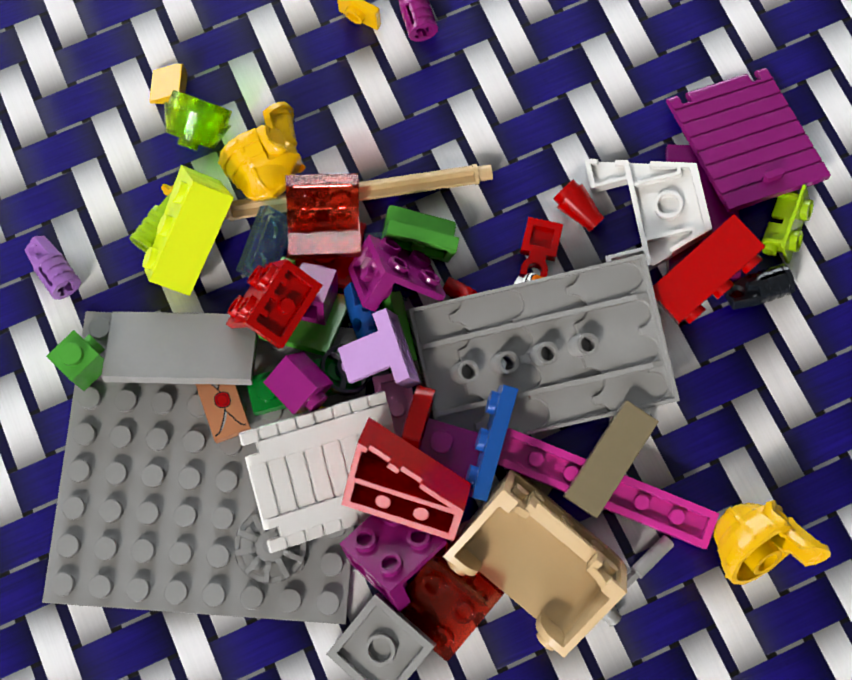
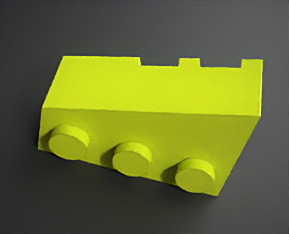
(187, 230)

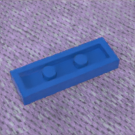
(491, 441)

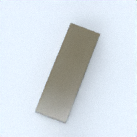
(610, 459)

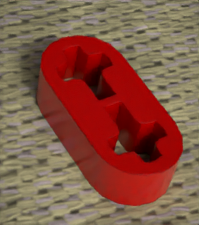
(418, 415)

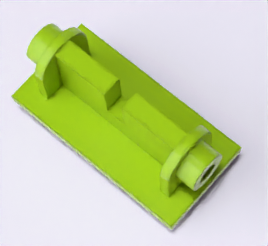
(788, 237)

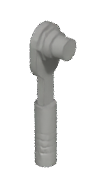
(640, 569)

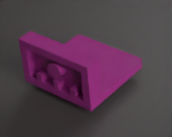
(386, 263)
(390, 555)

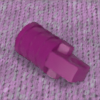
(418, 19)

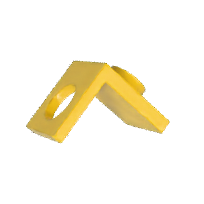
(360, 12)

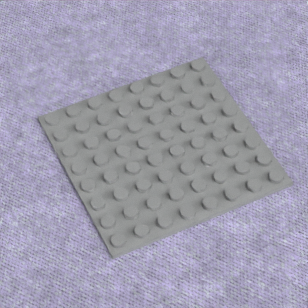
(158, 504)

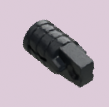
(761, 287)

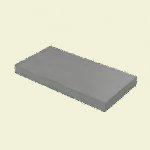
(178, 349)

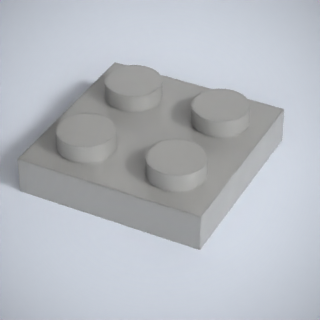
(381, 644)

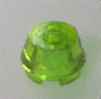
(195, 121)

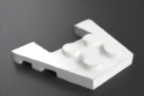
(665, 202)

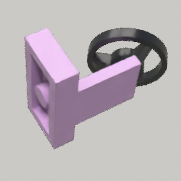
(372, 355)

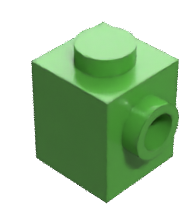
(78, 359)

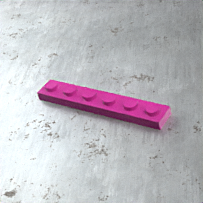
(630, 499)

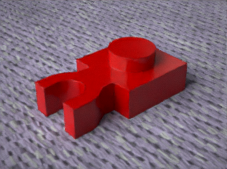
(540, 244)

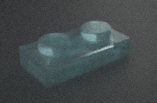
(265, 241)

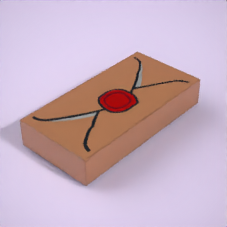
(223, 410)

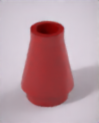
(578, 205)

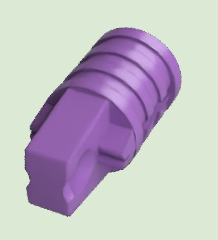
(52, 268)

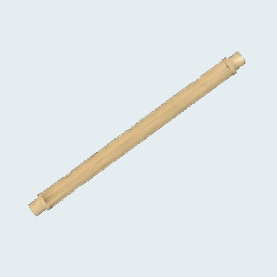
(382, 188)

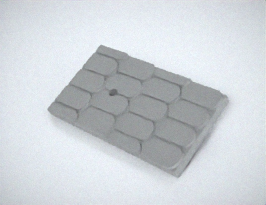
(569, 344)

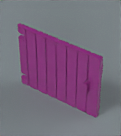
(748, 140)

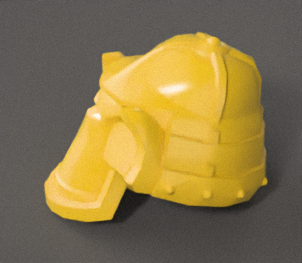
(264, 155)
(758, 538)

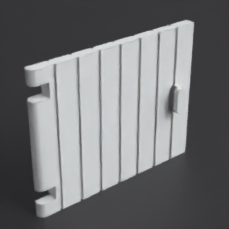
(306, 468)

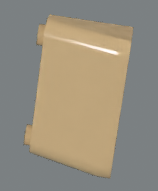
(540, 561)

